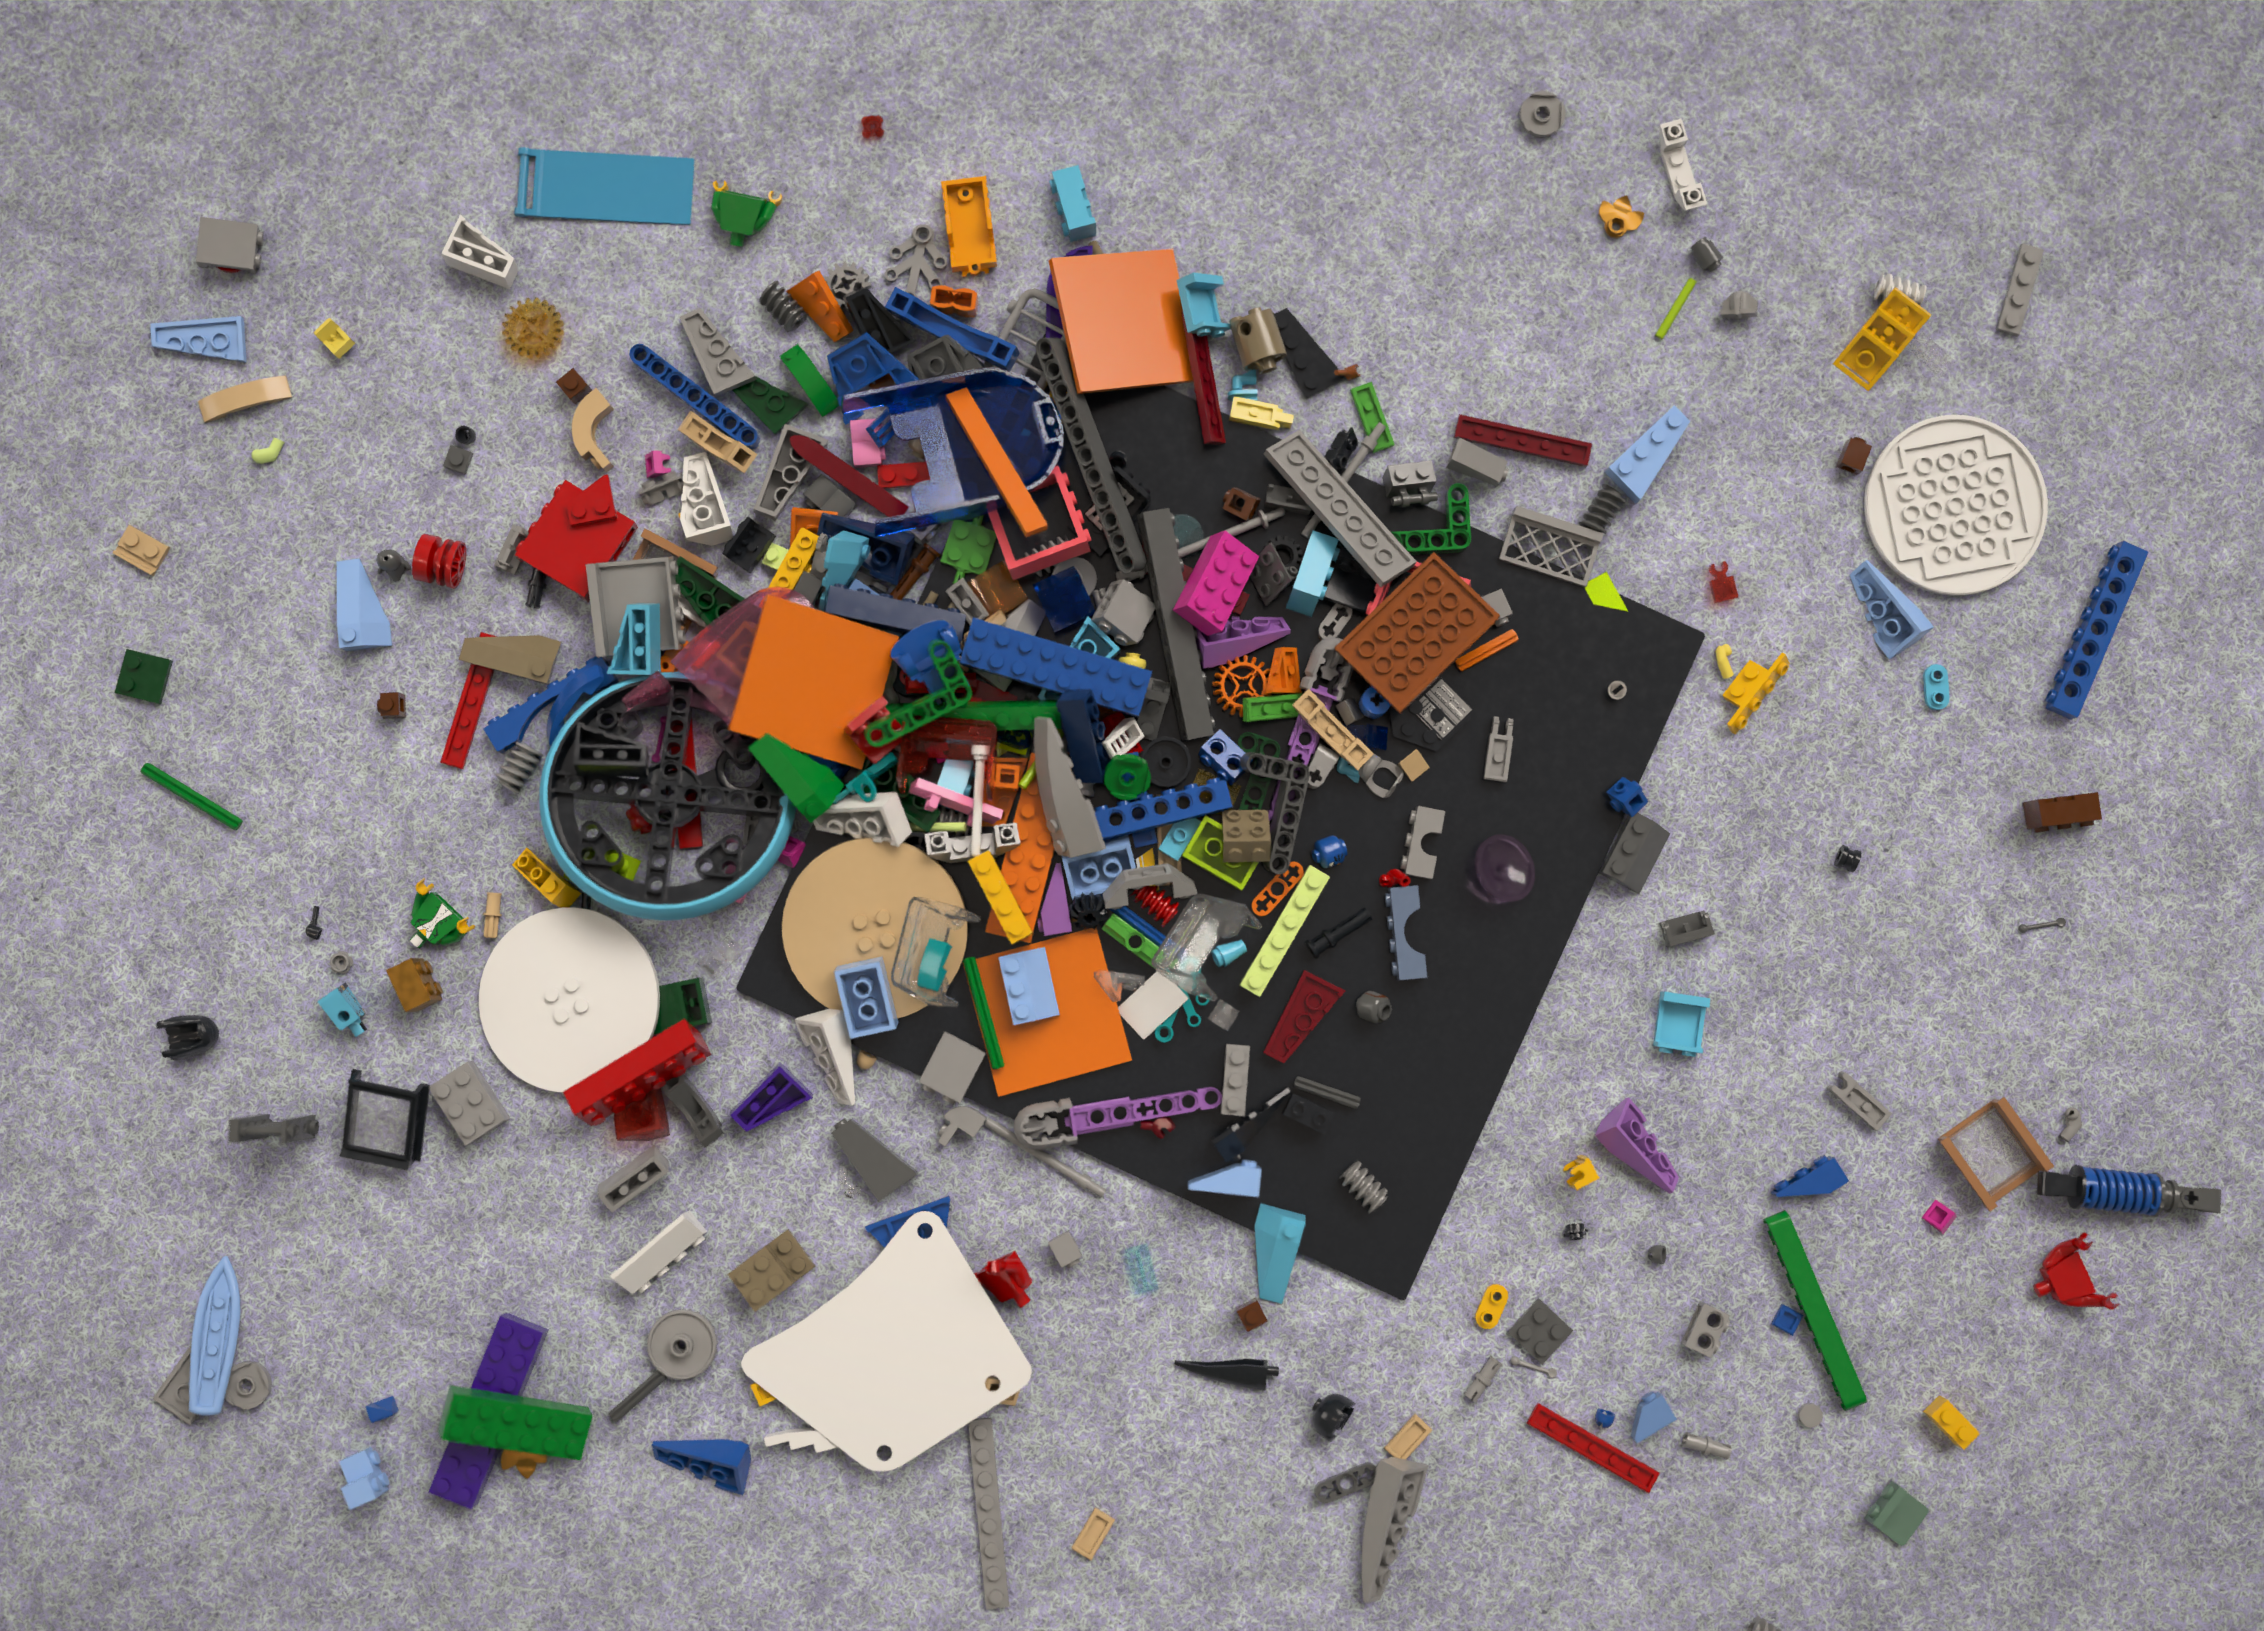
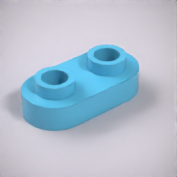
(1936, 686)

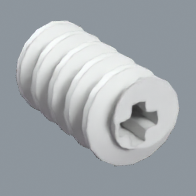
(1887, 284)

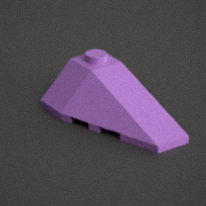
(1239, 639)
(1628, 1140)

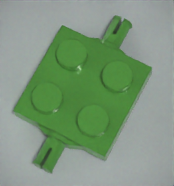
(968, 547)

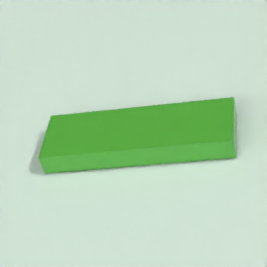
(1371, 413)
(1270, 707)

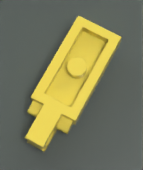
(1259, 414)

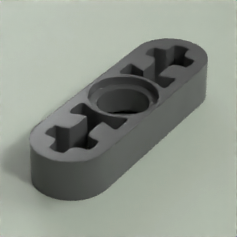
(1343, 1492)

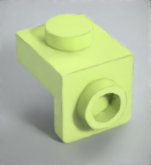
(774, 556)

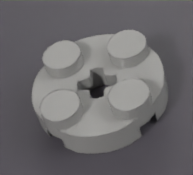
(1551, 105)
(260, 1386)

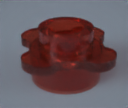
(877, 121)

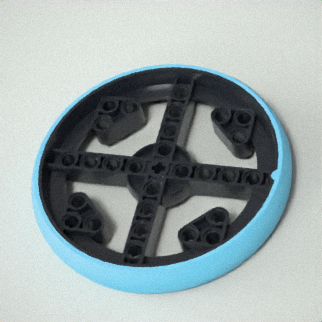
(597, 875)

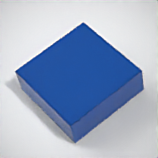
(1787, 1319)

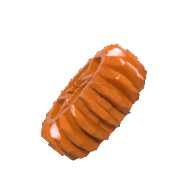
(1227, 672)

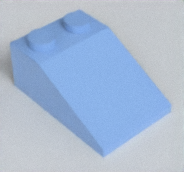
(1233, 1179)

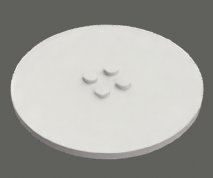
(1955, 505)
(567, 996)

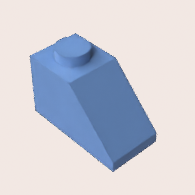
(1651, 1416)

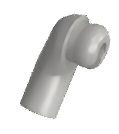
(2073, 1124)

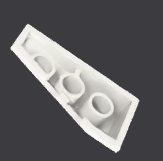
(702, 506)

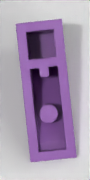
(1055, 910)

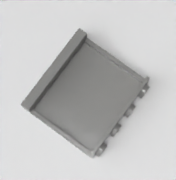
(630, 582)

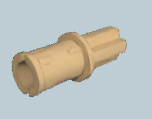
(492, 915)

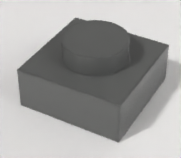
(458, 459)

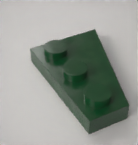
(770, 404)

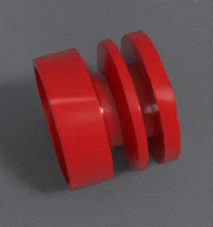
(439, 561)

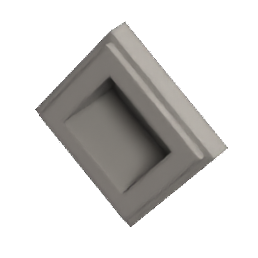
(1349, 711)

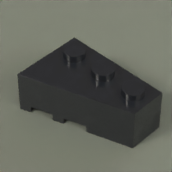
(608, 755)

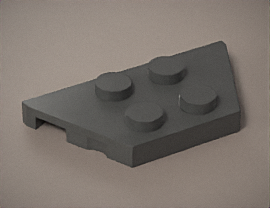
(941, 358)

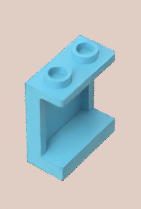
(1200, 304)
(1680, 1023)

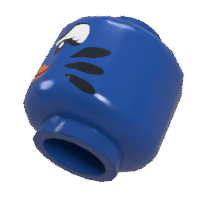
(1329, 851)

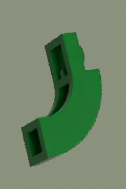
(810, 380)

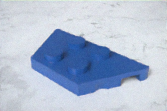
(887, 1228)

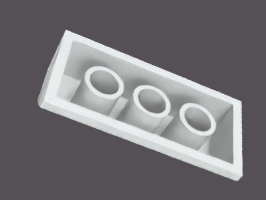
(659, 1253)

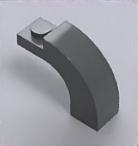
(695, 1109)

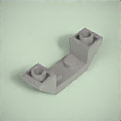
(958, 849)
(1116, 894)

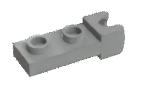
(1860, 1101)

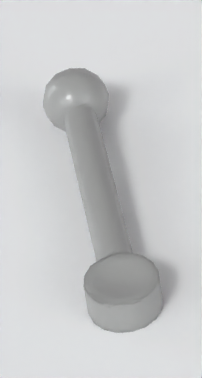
(1551, 1372)

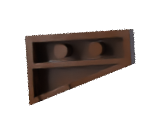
(2062, 812)

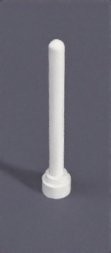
(980, 754)

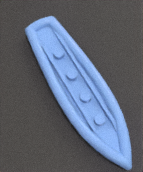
(214, 1340)

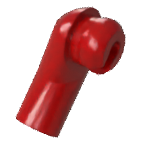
(1393, 878)

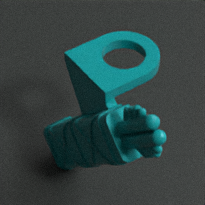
(866, 778)

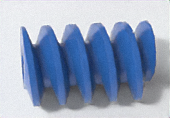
(1368, 708)

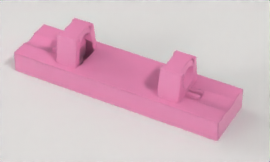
(937, 795)

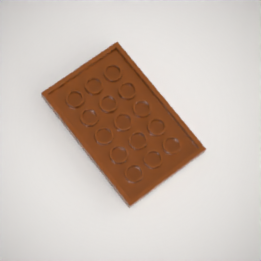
(1417, 632)

